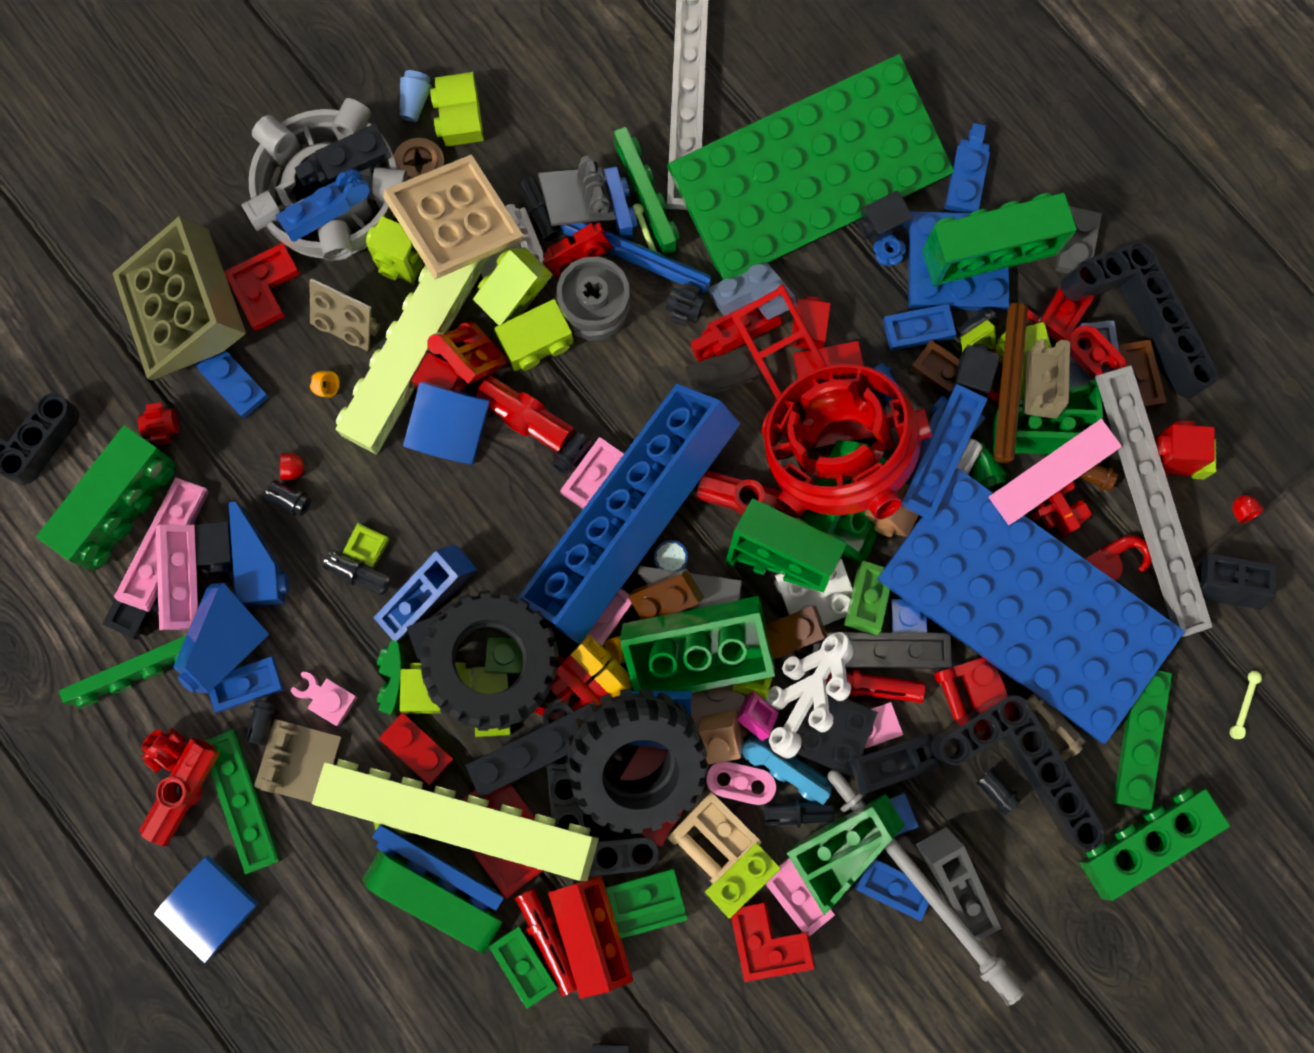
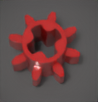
(158, 423)
(162, 749)

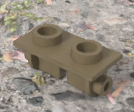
(1061, 733)

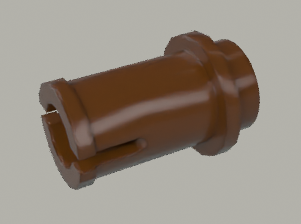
(1101, 476)

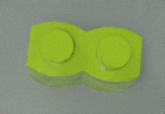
(458, 109)

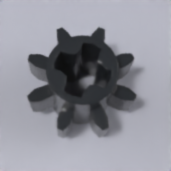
(685, 304)

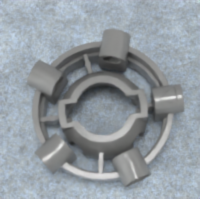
(282, 148)

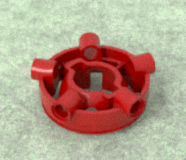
(836, 396)

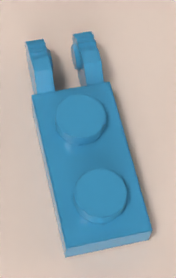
(809, 781)

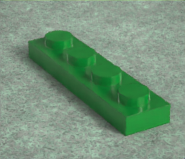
(641, 180)
(119, 677)
(1142, 745)

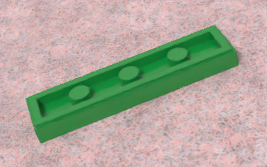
(242, 804)

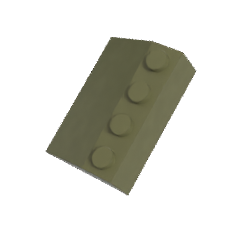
(178, 299)

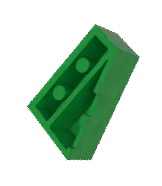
(1047, 434)
(785, 547)
(844, 849)

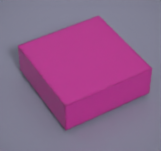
(757, 716)

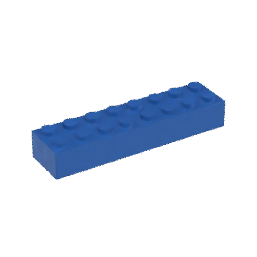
(629, 511)

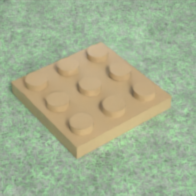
(452, 216)

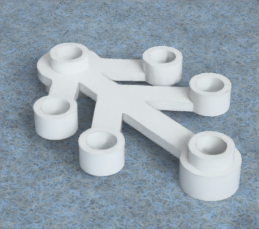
(832, 657)

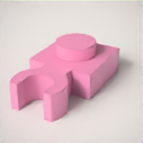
(328, 700)

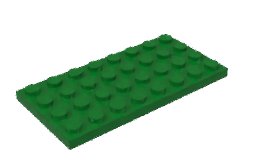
(810, 168)

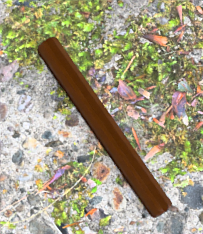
(1011, 383)

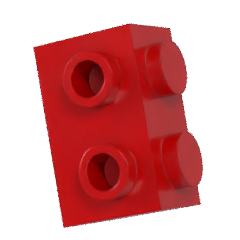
(1185, 448)

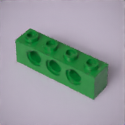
(1202, 823)

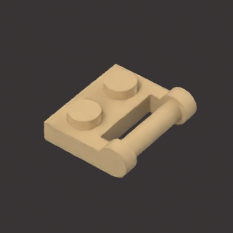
(721, 829)

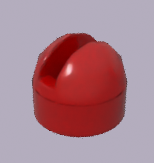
(290, 466)
(1246, 508)

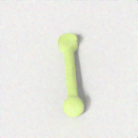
(639, 213)
(1238, 730)

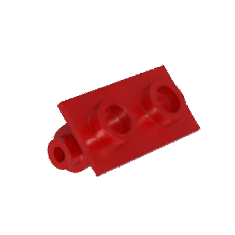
(589, 243)

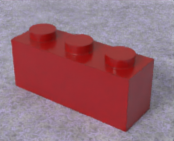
(590, 937)

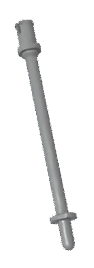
(991, 967)

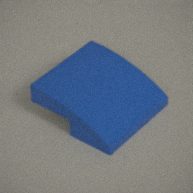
(446, 423)
(206, 908)

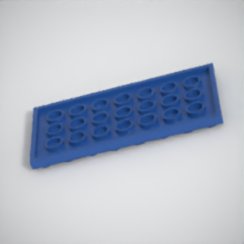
(1031, 608)

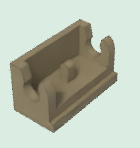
(1046, 379)

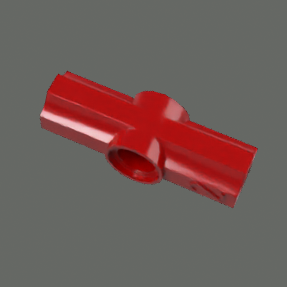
(525, 414)
(725, 492)
(169, 808)

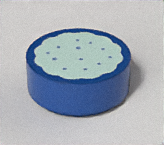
(671, 556)

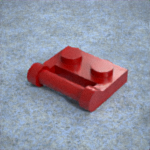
(473, 359)
(981, 683)

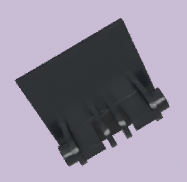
(842, 741)

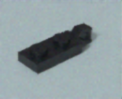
(351, 152)

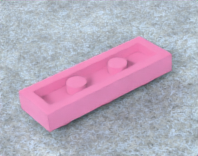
(176, 576)

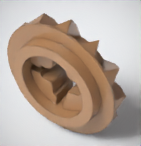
(429, 152)

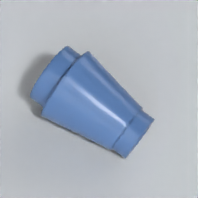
(413, 94)

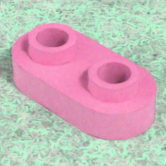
(740, 783)

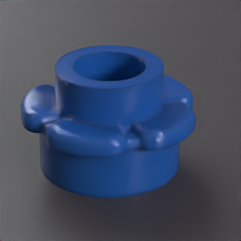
(889, 258)

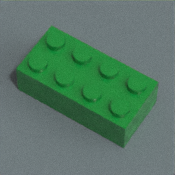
(998, 238)
(107, 500)
(699, 648)

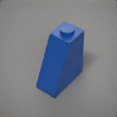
(217, 640)

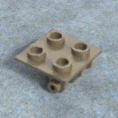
(341, 315)
(295, 760)

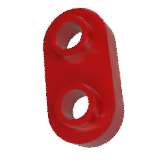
(1098, 351)

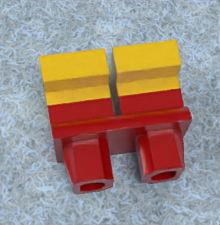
(577, 671)

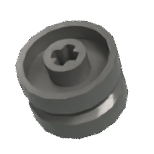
(576, 295)

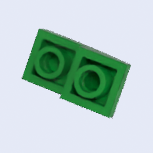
(391, 660)

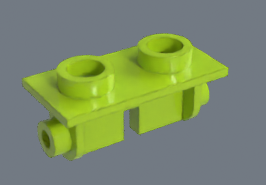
(742, 880)

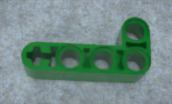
(430, 902)

